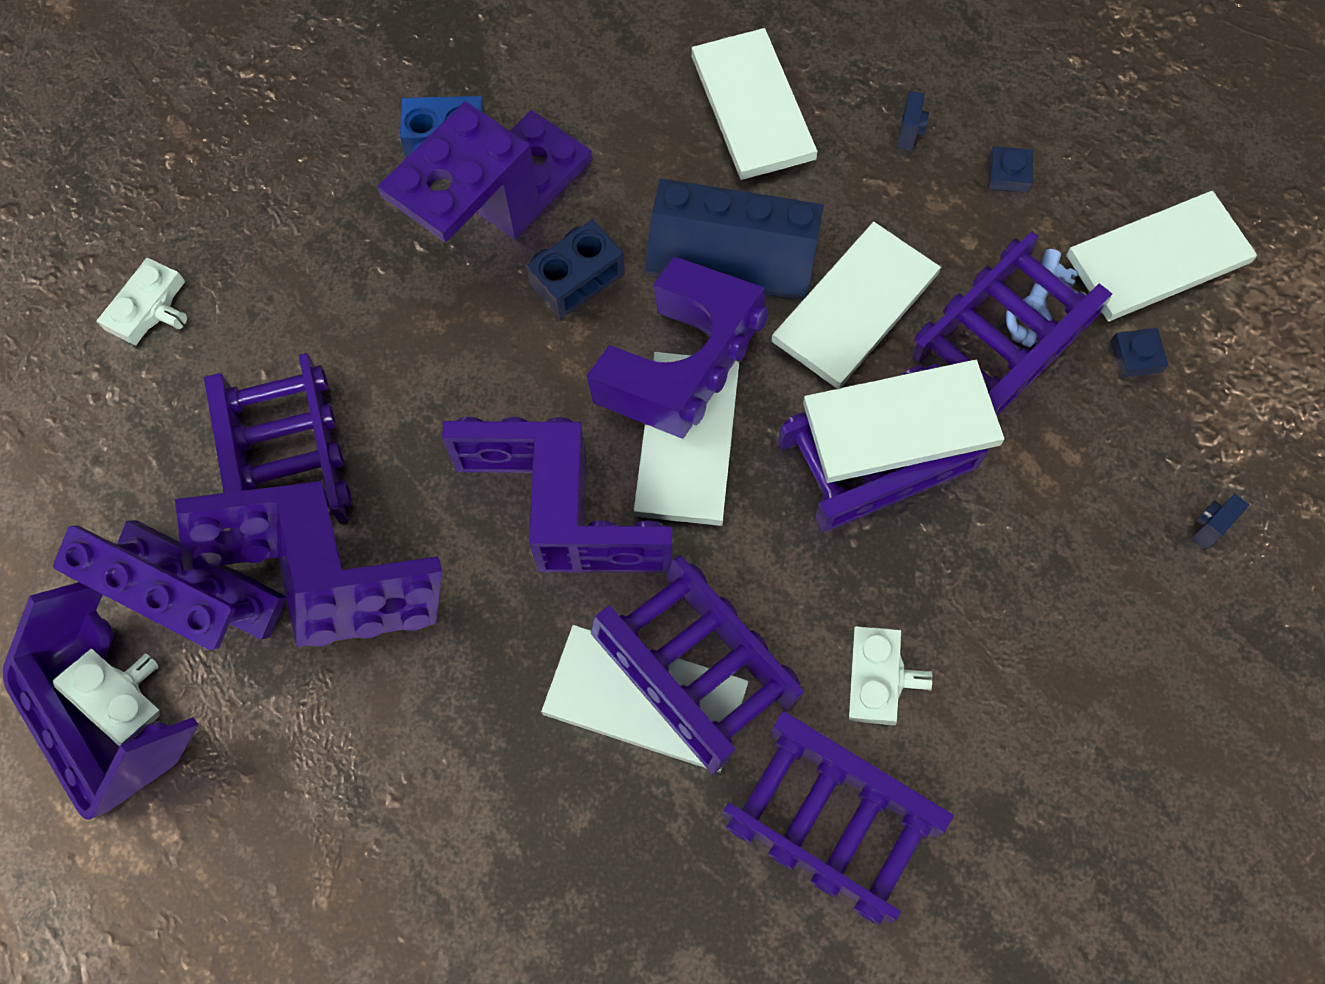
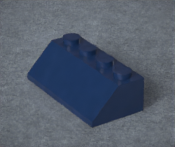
(737, 234)

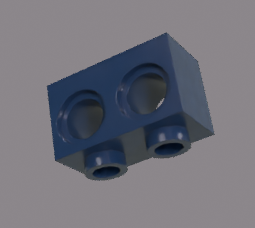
(582, 275)

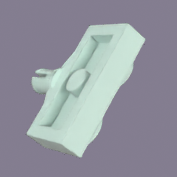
(144, 303)
(880, 676)
(110, 695)

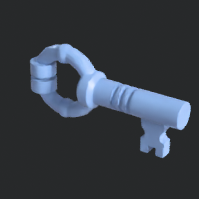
(1038, 297)

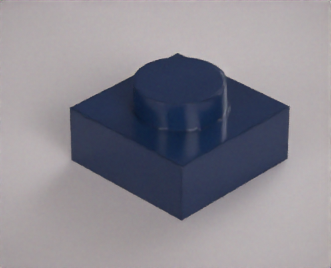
(913, 121)
(1010, 169)
(1139, 352)
(1218, 519)

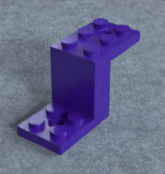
(487, 171)
(557, 462)
(320, 596)

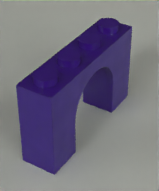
(677, 392)

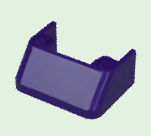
(91, 767)

